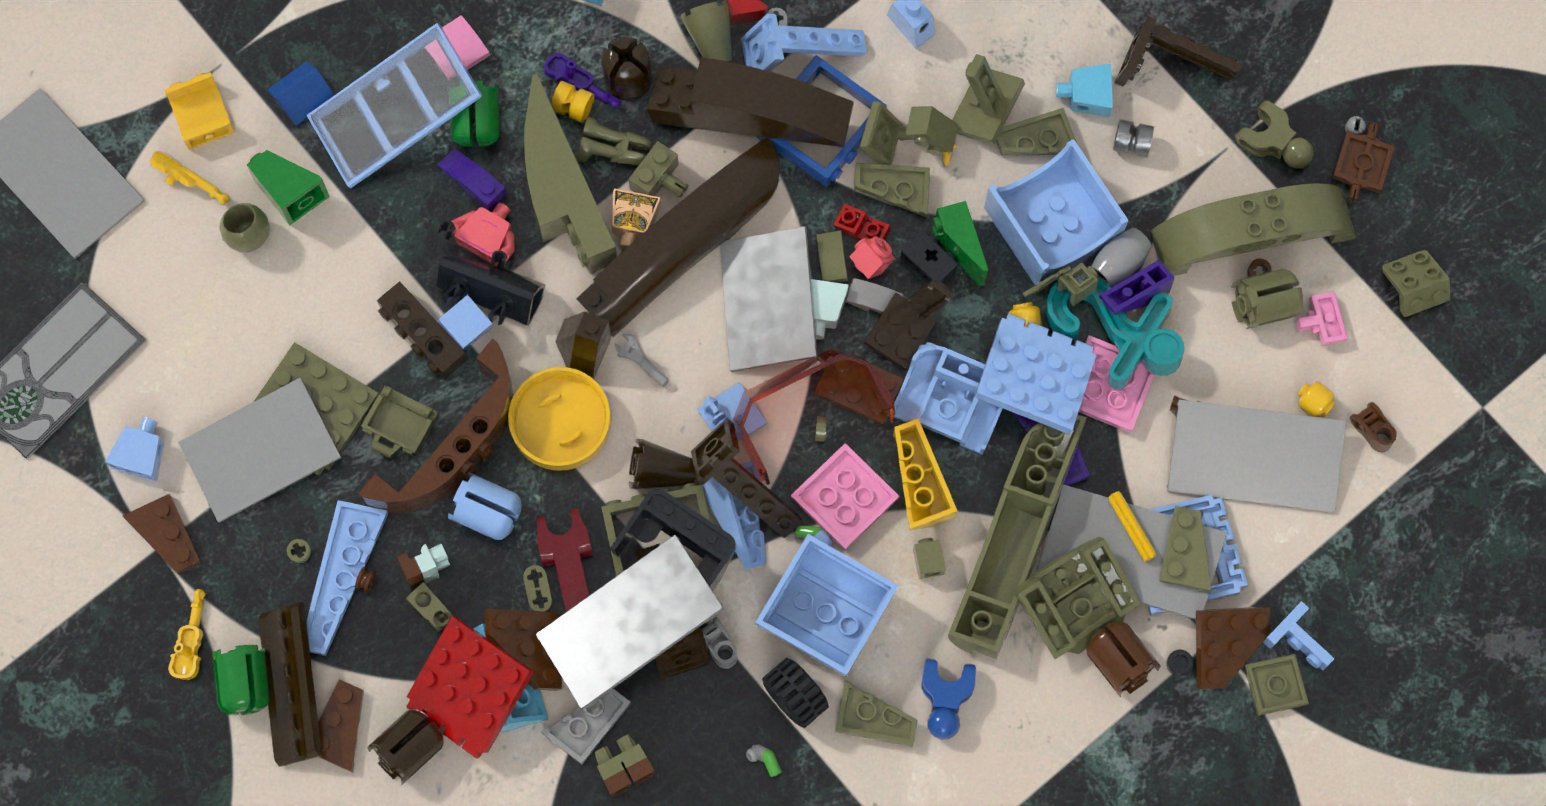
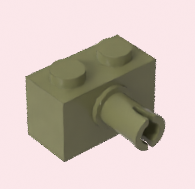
(929, 129)
(657, 172)

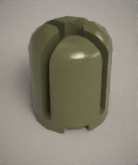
(1267, 298)

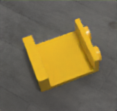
(199, 110)

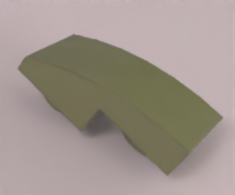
(832, 257)

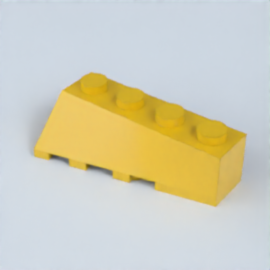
(924, 487)

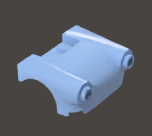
(942, 394)

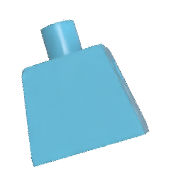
(1089, 90)

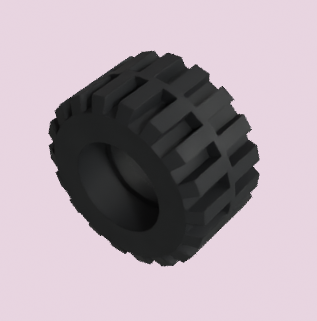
(795, 692)

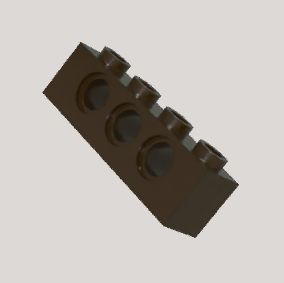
(400, 299)

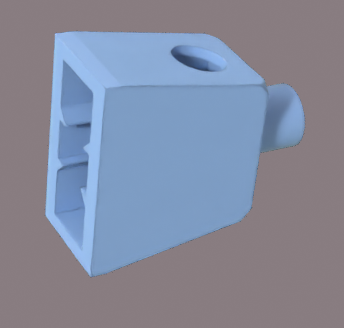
(910, 17)
(138, 451)

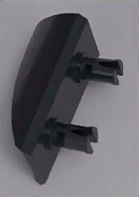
(490, 287)

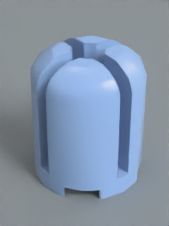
(486, 507)

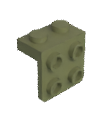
(1418, 281)

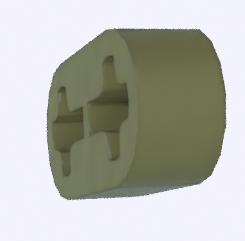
(544, 588)

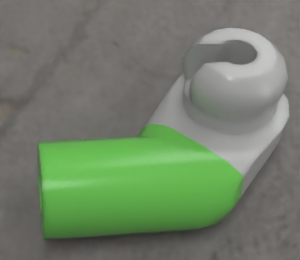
(766, 756)

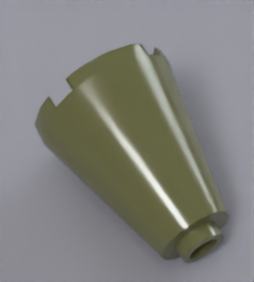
(710, 30)

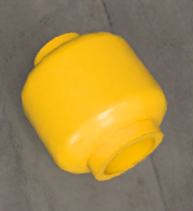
(1027, 312)
(1316, 399)

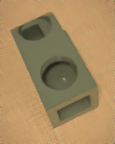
(429, 607)

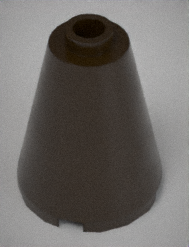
(659, 467)

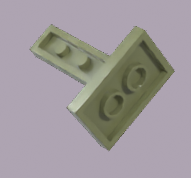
(986, 101)

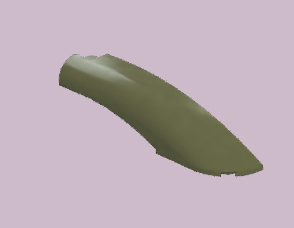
(1014, 538)

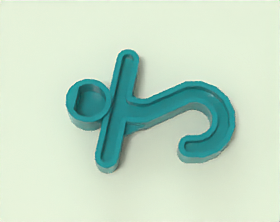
(1136, 341)

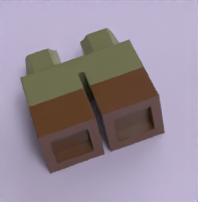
(633, 760)

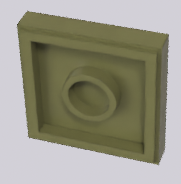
(880, 134)
(1276, 684)

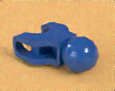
(946, 698)

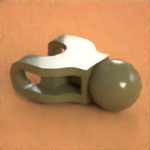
(1276, 140)

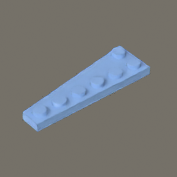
(346, 552)

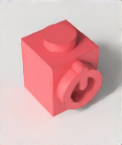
(872, 256)

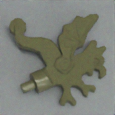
(1043, 284)

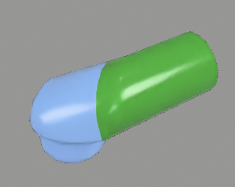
(817, 532)

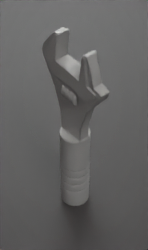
(633, 353)

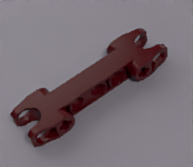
(566, 554)

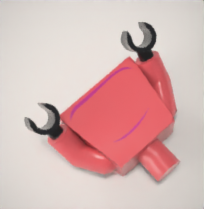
(483, 234)

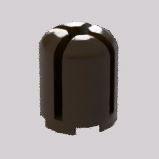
(626, 68)
(407, 744)

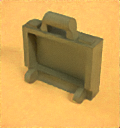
(399, 423)

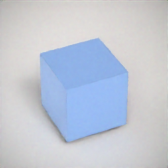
(465, 323)

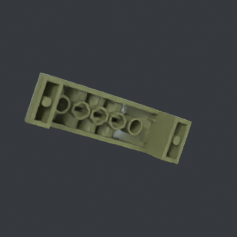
(1252, 224)

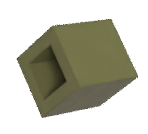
(929, 558)

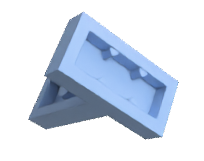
(1300, 639)

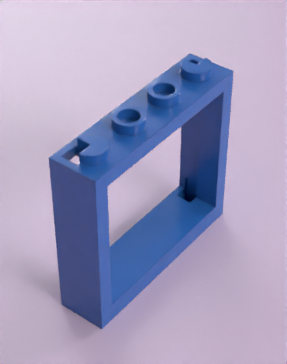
(849, 151)

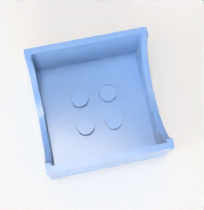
(1056, 214)

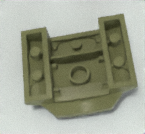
(1077, 597)

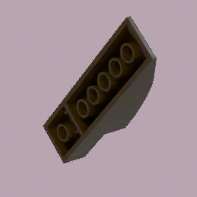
(748, 102)

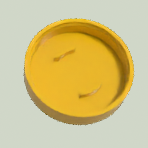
(559, 418)

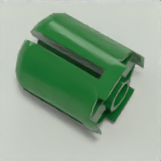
(486, 119)
(241, 680)

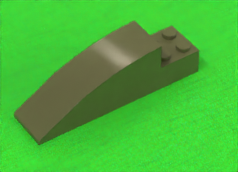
(559, 188)

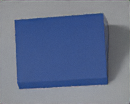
(301, 92)

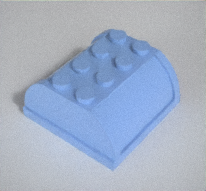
(826, 605)

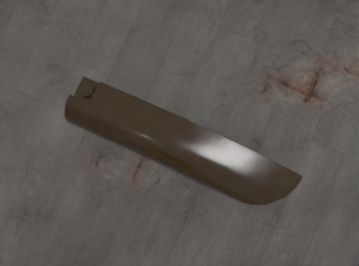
(683, 237)

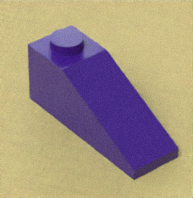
(473, 180)
(1138, 289)

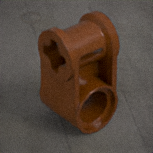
(1373, 422)

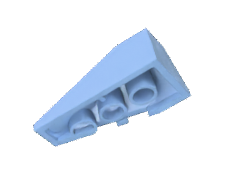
(737, 521)

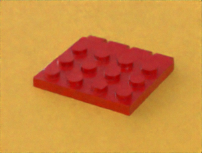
(468, 687)

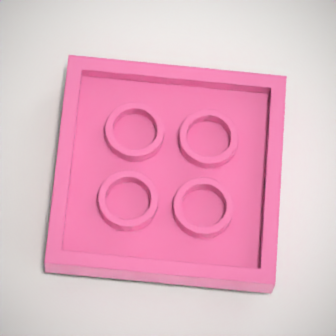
(1109, 405)
(845, 496)

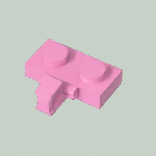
(1324, 319)

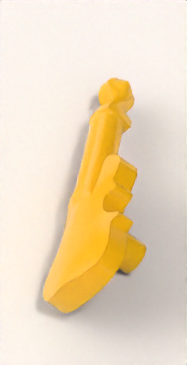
(176, 171)
(185, 661)

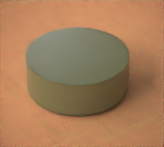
(821, 428)

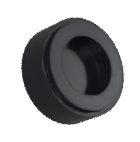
(1179, 663)

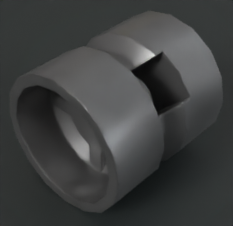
(1133, 138)

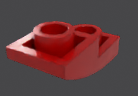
(859, 225)

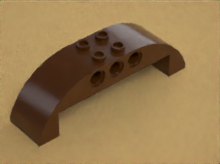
(430, 482)

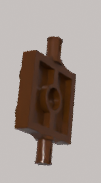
(1363, 162)

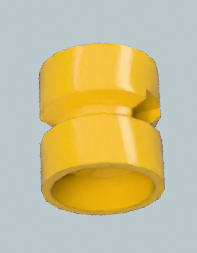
(574, 102)

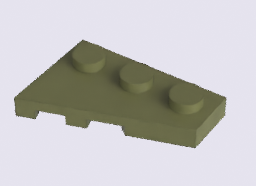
(1037, 135)
(895, 184)
(1185, 552)
(873, 719)

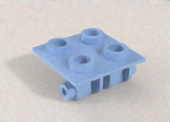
(725, 405)

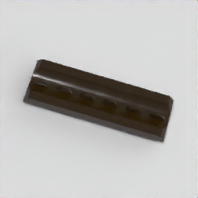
(290, 685)

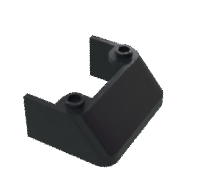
(665, 513)

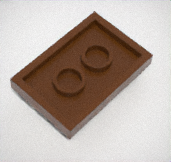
(848, 387)

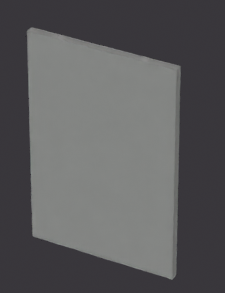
(768, 299)
(259, 450)

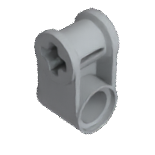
(718, 640)

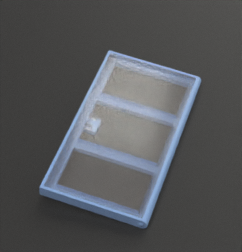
(394, 105)

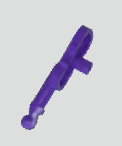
(563, 69)

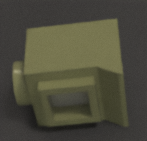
(1080, 282)

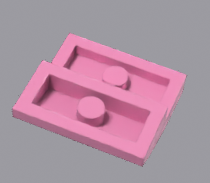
(466, 42)

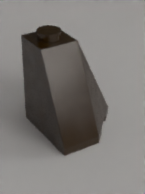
(584, 342)

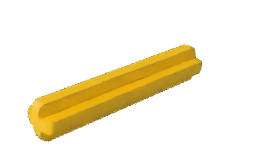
(1132, 526)

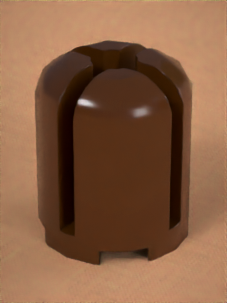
(1121, 657)

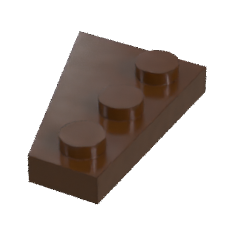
(165, 532)
(340, 725)

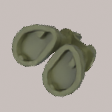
(621, 153)

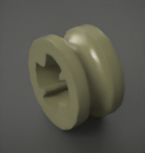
(302, 544)

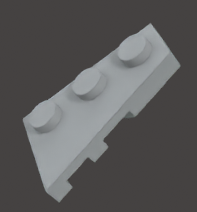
(584, 729)

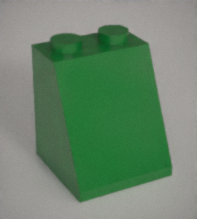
(287, 185)

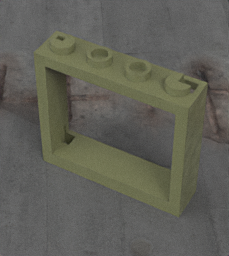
(617, 507)

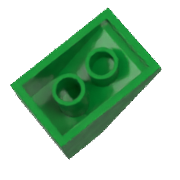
(958, 235)

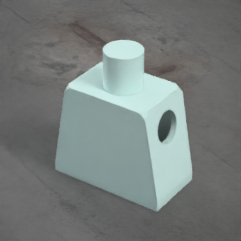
(827, 304)

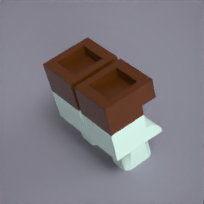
(424, 566)

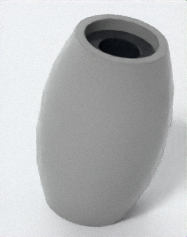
(1122, 256)

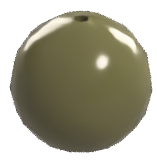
(244, 227)

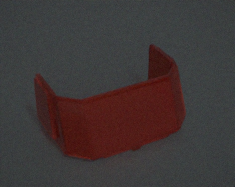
(794, 375)

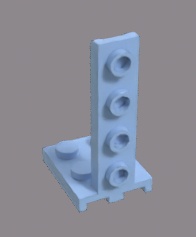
(767, 42)

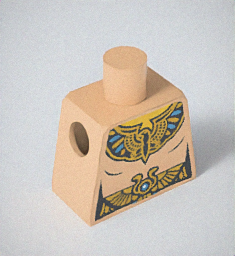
(633, 215)

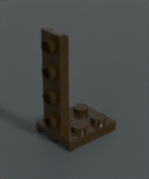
(1178, 45)
(907, 323)
(715, 459)
(685, 654)

